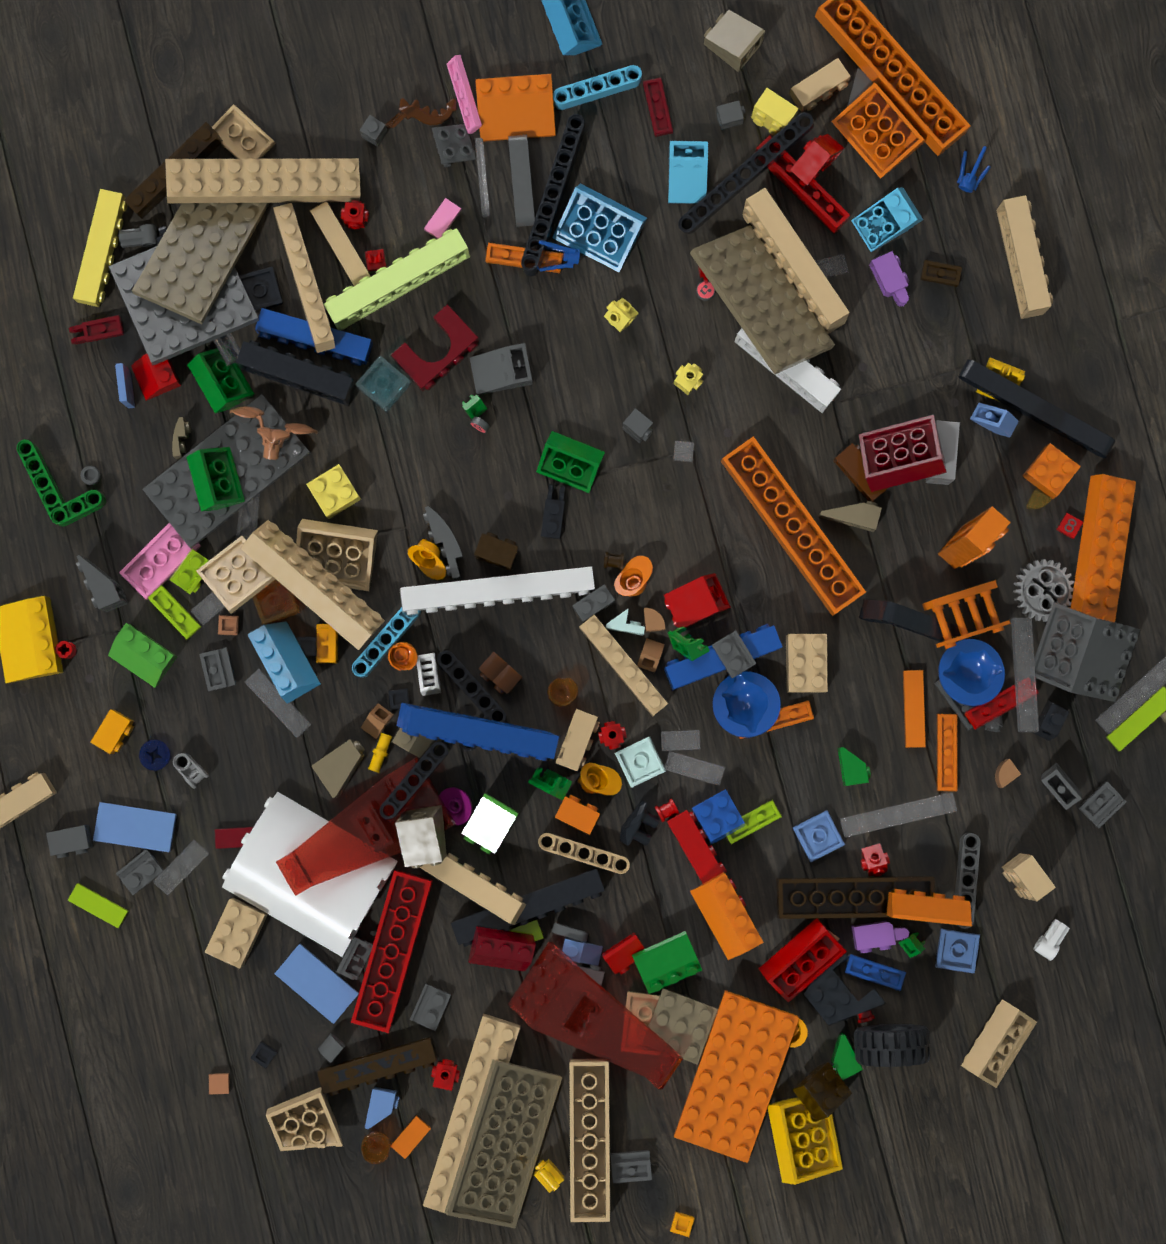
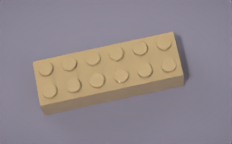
(1024, 257)

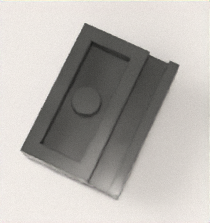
(733, 654)
(217, 669)
(1102, 804)
(140, 872)
(430, 1007)
(631, 1166)

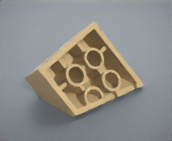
(304, 1122)

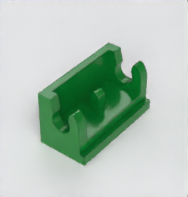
(687, 645)
(551, 783)

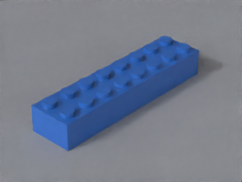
(477, 732)

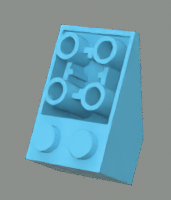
(687, 171)
(887, 219)

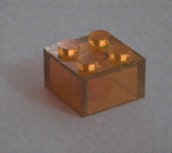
(275, 603)

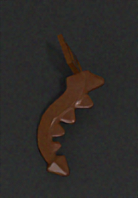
(422, 115)

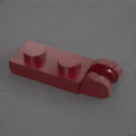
(98, 329)

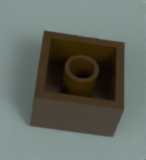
(497, 552)
(822, 1091)

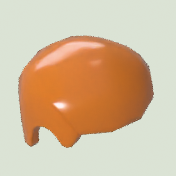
(402, 656)

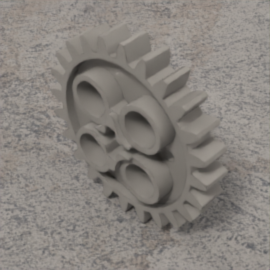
(1055, 578)

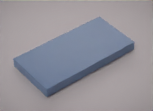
(134, 827)
(316, 983)

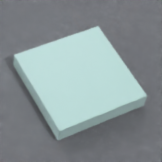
(640, 762)

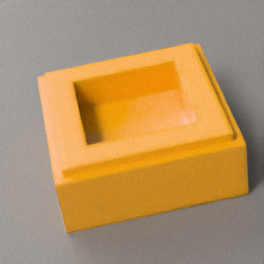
(682, 1224)

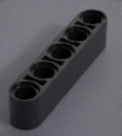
(406, 785)

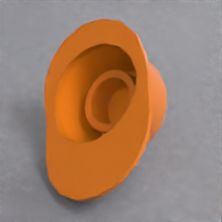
(634, 576)

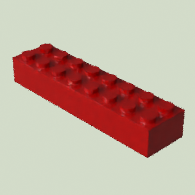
(392, 951)

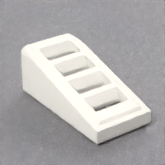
(421, 675)

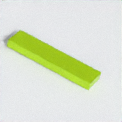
(1139, 720)

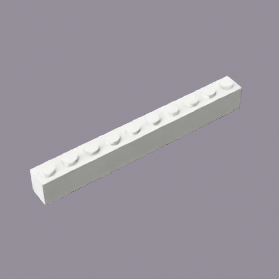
(497, 589)

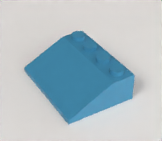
(599, 227)

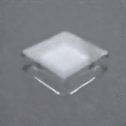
(683, 451)

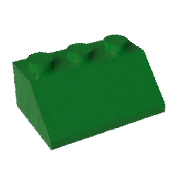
(221, 384)
(570, 462)
(215, 478)
(667, 962)

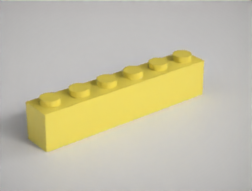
(100, 248)

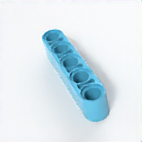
(603, 80)
(382, 648)

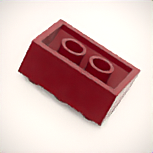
(502, 949)

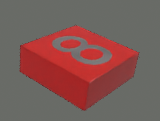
(1069, 525)

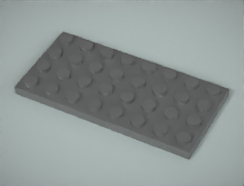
(175, 491)

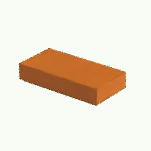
(410, 1137)

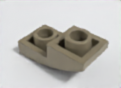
(180, 432)

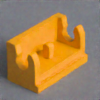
(326, 644)

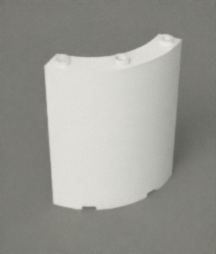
(325, 912)

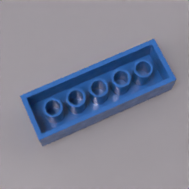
(687, 671)

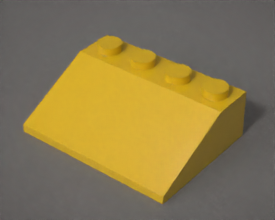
(28, 640)
(802, 1144)

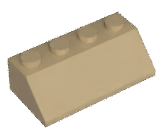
(999, 1043)

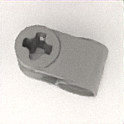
(190, 770)

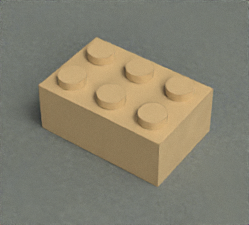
(806, 663)
(1028, 877)
(236, 933)

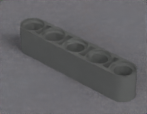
(521, 180)
(972, 871)

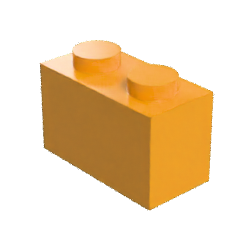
(112, 732)

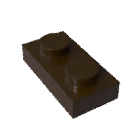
(941, 273)

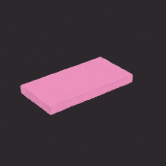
(157, 561)

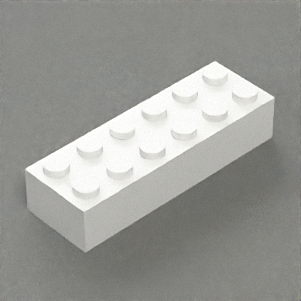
(802, 378)

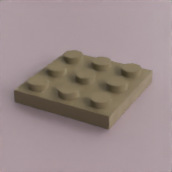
(683, 1023)

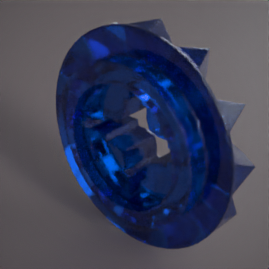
(146, 759)

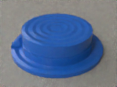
(971, 672)
(746, 704)

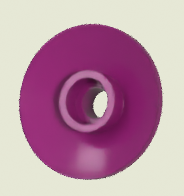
(450, 797)

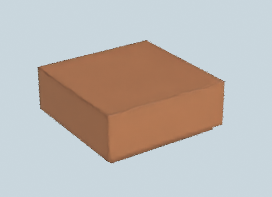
(228, 625)
(219, 1083)

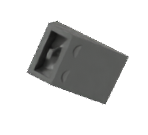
(501, 369)
(105, 591)

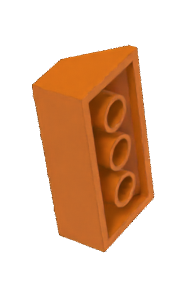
(928, 908)
(726, 916)

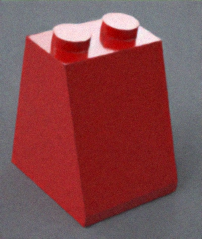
(696, 601)

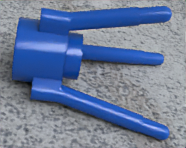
(968, 182)
(570, 255)

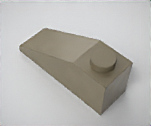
(858, 515)

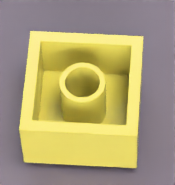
(773, 112)
(333, 491)

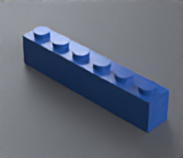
(296, 331)

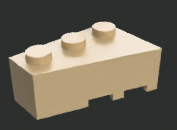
(577, 740)

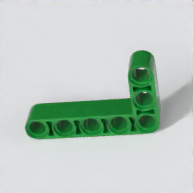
(52, 489)

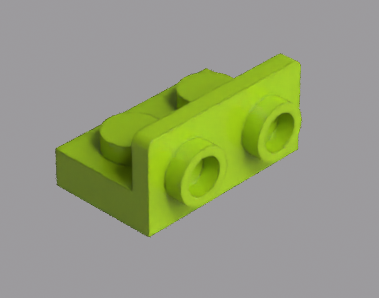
(186, 574)

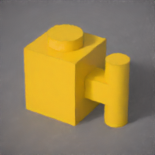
(548, 1175)

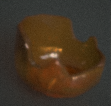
(562, 691)
(375, 1147)

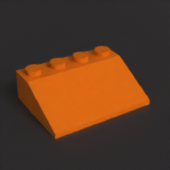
(515, 107)
(878, 130)

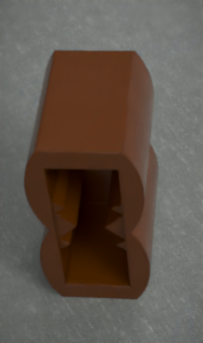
(500, 673)

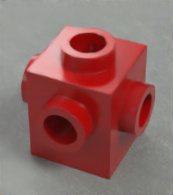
(358, 220)
(604, 735)
(874, 860)
(442, 1081)

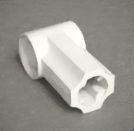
(1049, 943)

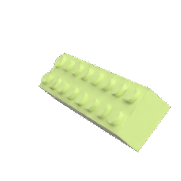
(397, 279)

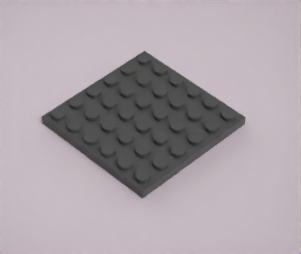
(169, 333)

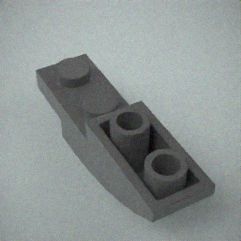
(441, 534)

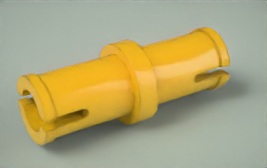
(380, 752)

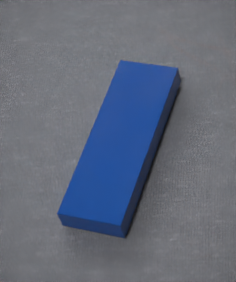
(875, 972)

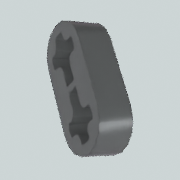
(570, 932)

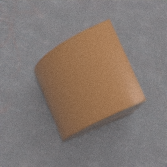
(653, 620)
(650, 655)
(377, 721)
(1006, 773)

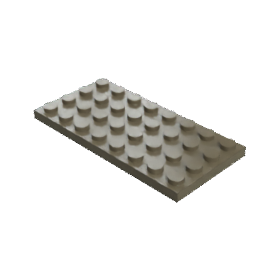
(197, 256)
(762, 299)
(503, 1144)

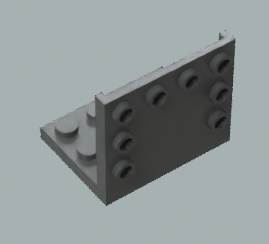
(1084, 653)

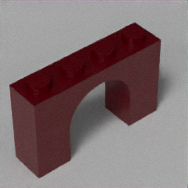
(426, 373)

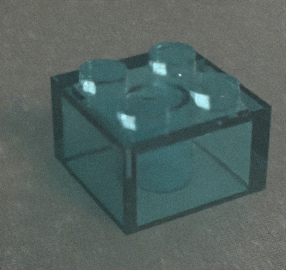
(383, 384)

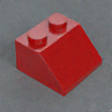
(155, 378)
(620, 955)

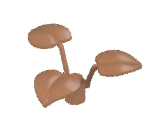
(272, 436)

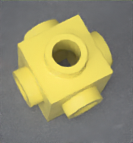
(620, 314)
(685, 383)

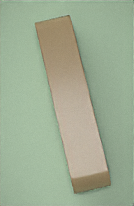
(339, 243)
(591, 859)

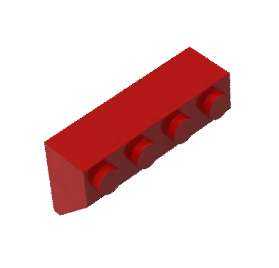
(802, 960)

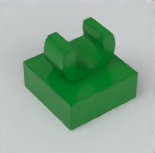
(474, 407)
(912, 945)

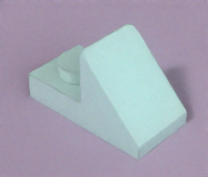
(619, 624)

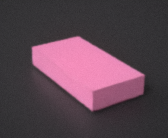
(442, 218)

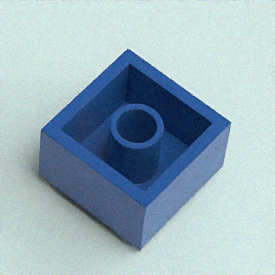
(718, 816)

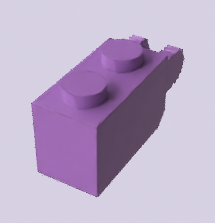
(890, 277)
(877, 934)

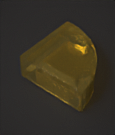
(1038, 500)

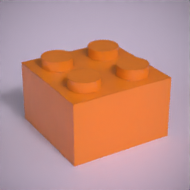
(1051, 471)
(578, 815)

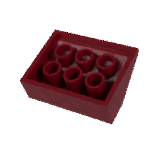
(902, 453)

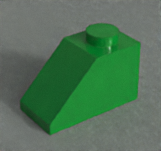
(852, 768)
(844, 1058)

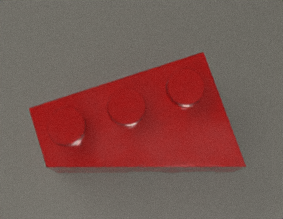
(818, 156)

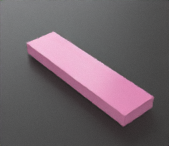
(464, 94)

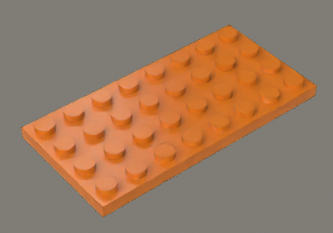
(736, 1076)

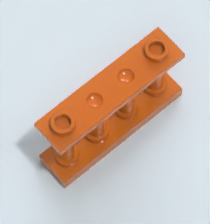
(969, 597)

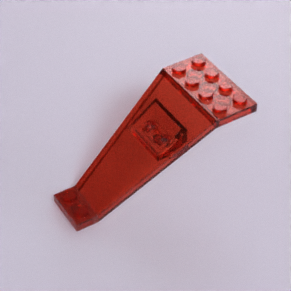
(349, 841)
(562, 997)

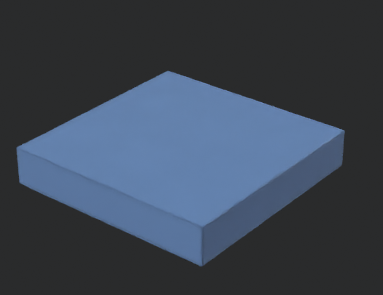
(125, 386)
(818, 836)
(957, 950)

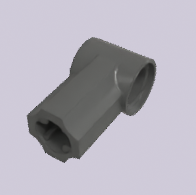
(143, 236)

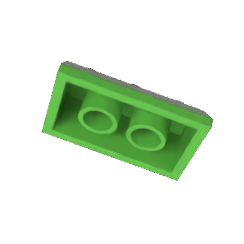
(141, 655)

